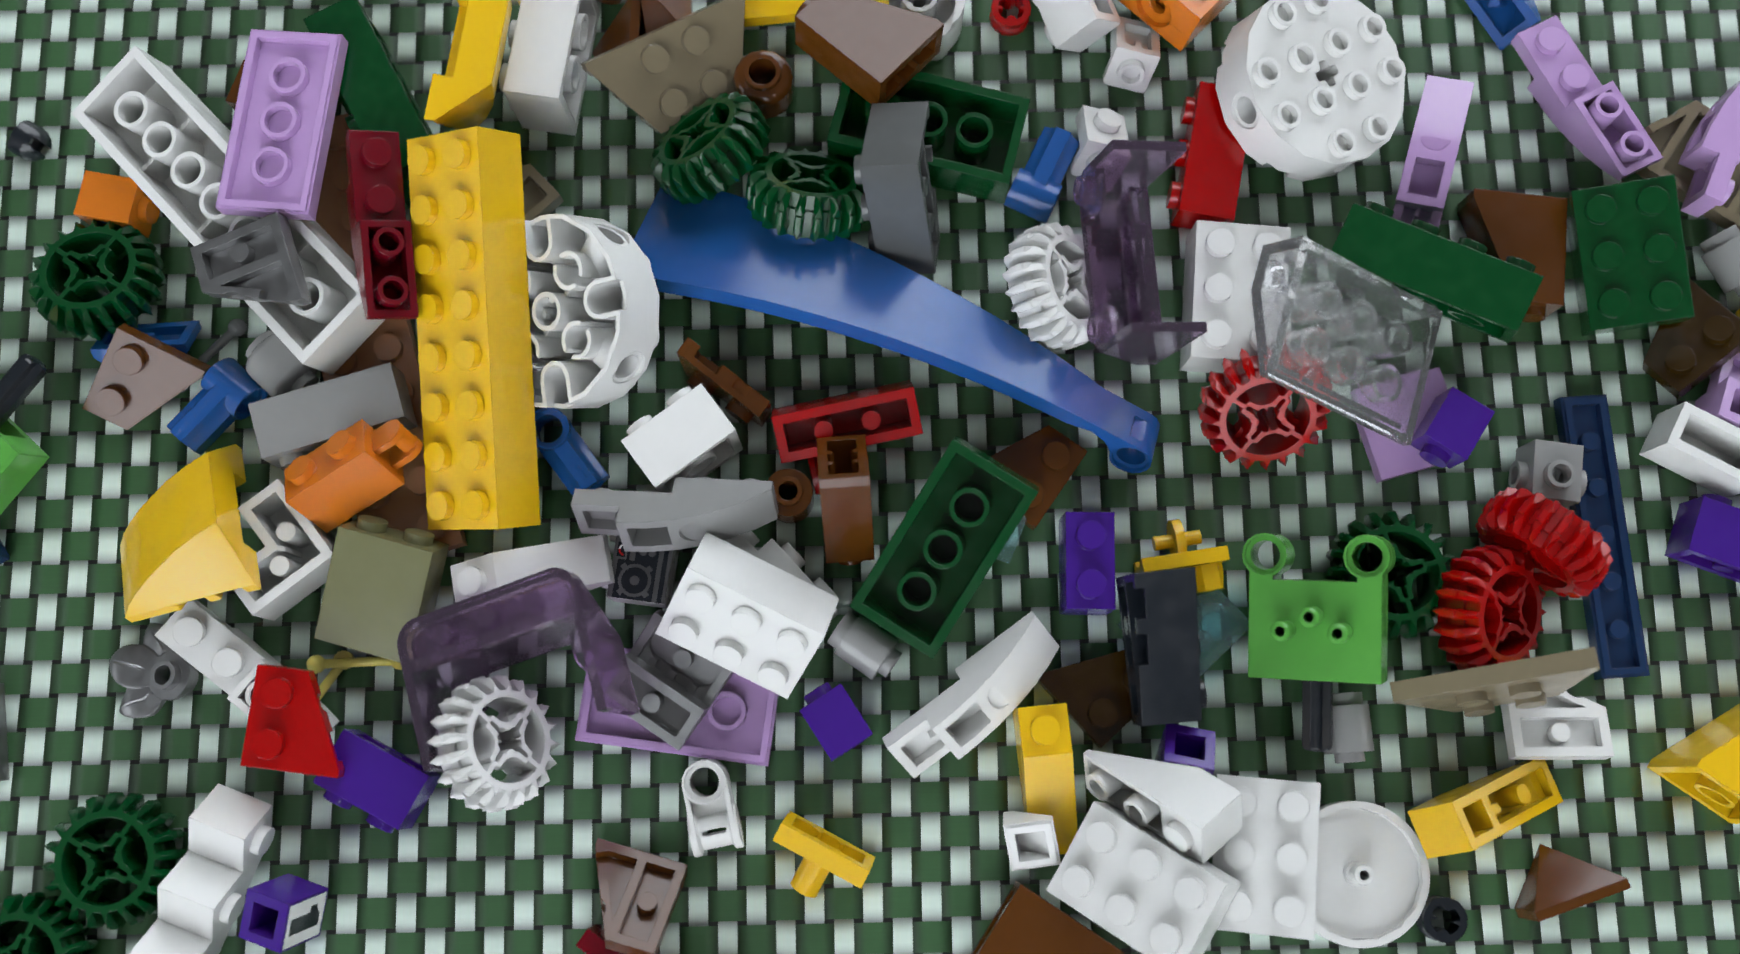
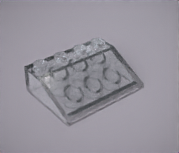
(1342, 336)

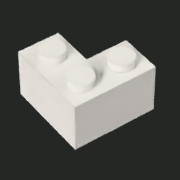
(293, 556)

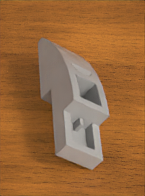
(676, 519)

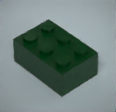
(1629, 255)

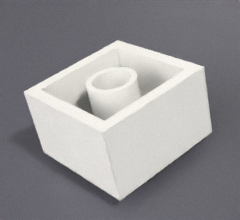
(683, 439)

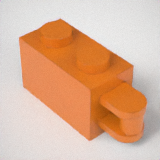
(349, 472)

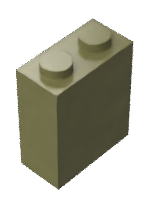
(378, 584)

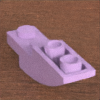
(1576, 102)
(1433, 150)
(1713, 155)

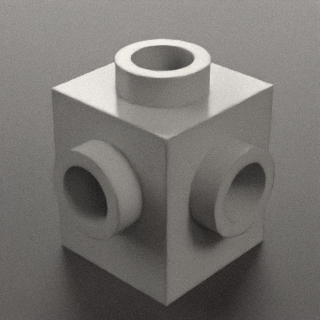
(1550, 470)

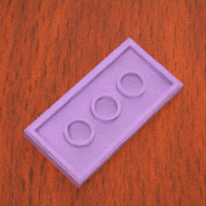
(282, 124)
(733, 729)

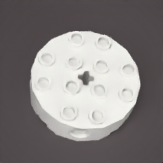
(1311, 85)
(588, 310)

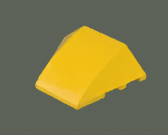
(474, 65)
(188, 540)

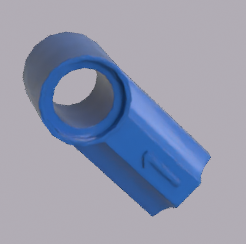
(1039, 183)
(220, 402)
(569, 454)

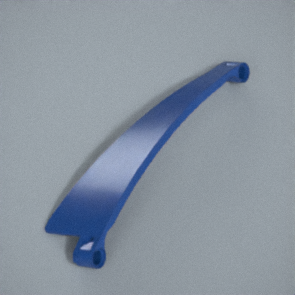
(839, 286)

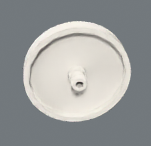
(1368, 875)

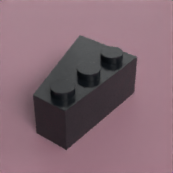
(1162, 646)

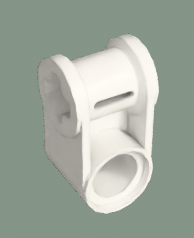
(711, 811)

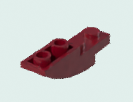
(379, 225)

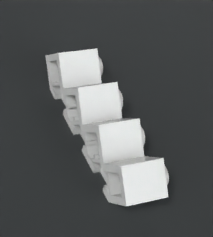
(211, 880)

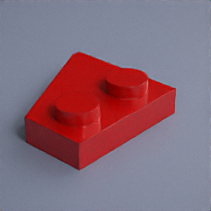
(288, 725)

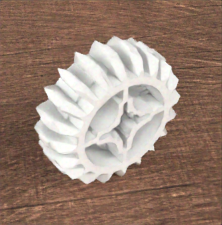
(1049, 285)
(476, 744)

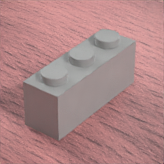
(309, 416)

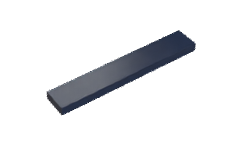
(1613, 607)

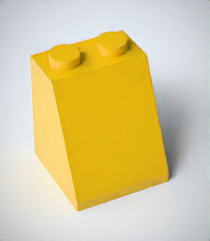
(1707, 765)

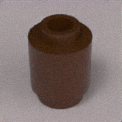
(799, 507)

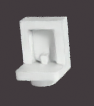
(1095, 131)

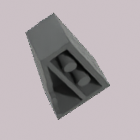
(898, 186)

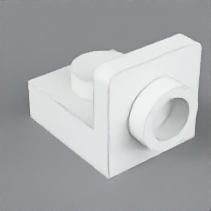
(1133, 55)

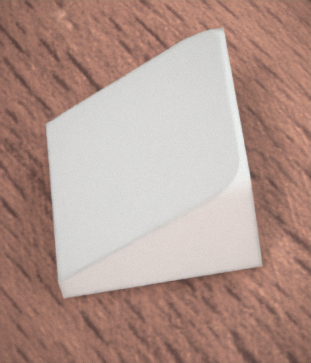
(1030, 840)

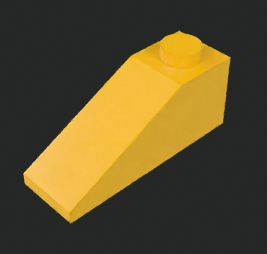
(1047, 766)
(1484, 809)

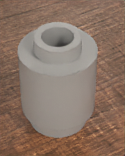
(1723, 258)
(865, 645)
(1350, 728)

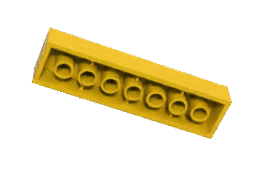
(474, 330)

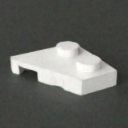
(1558, 730)

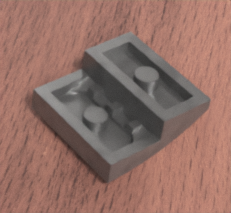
(671, 685)

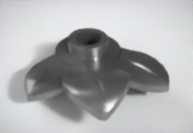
(151, 675)

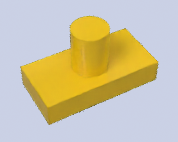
(821, 854)

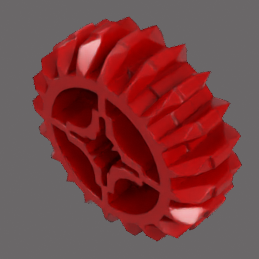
(1265, 423)
(1556, 540)
(1489, 607)

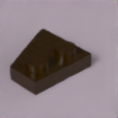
(1695, 348)

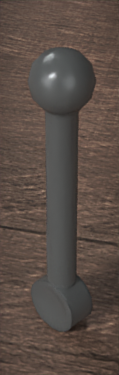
(236, 327)

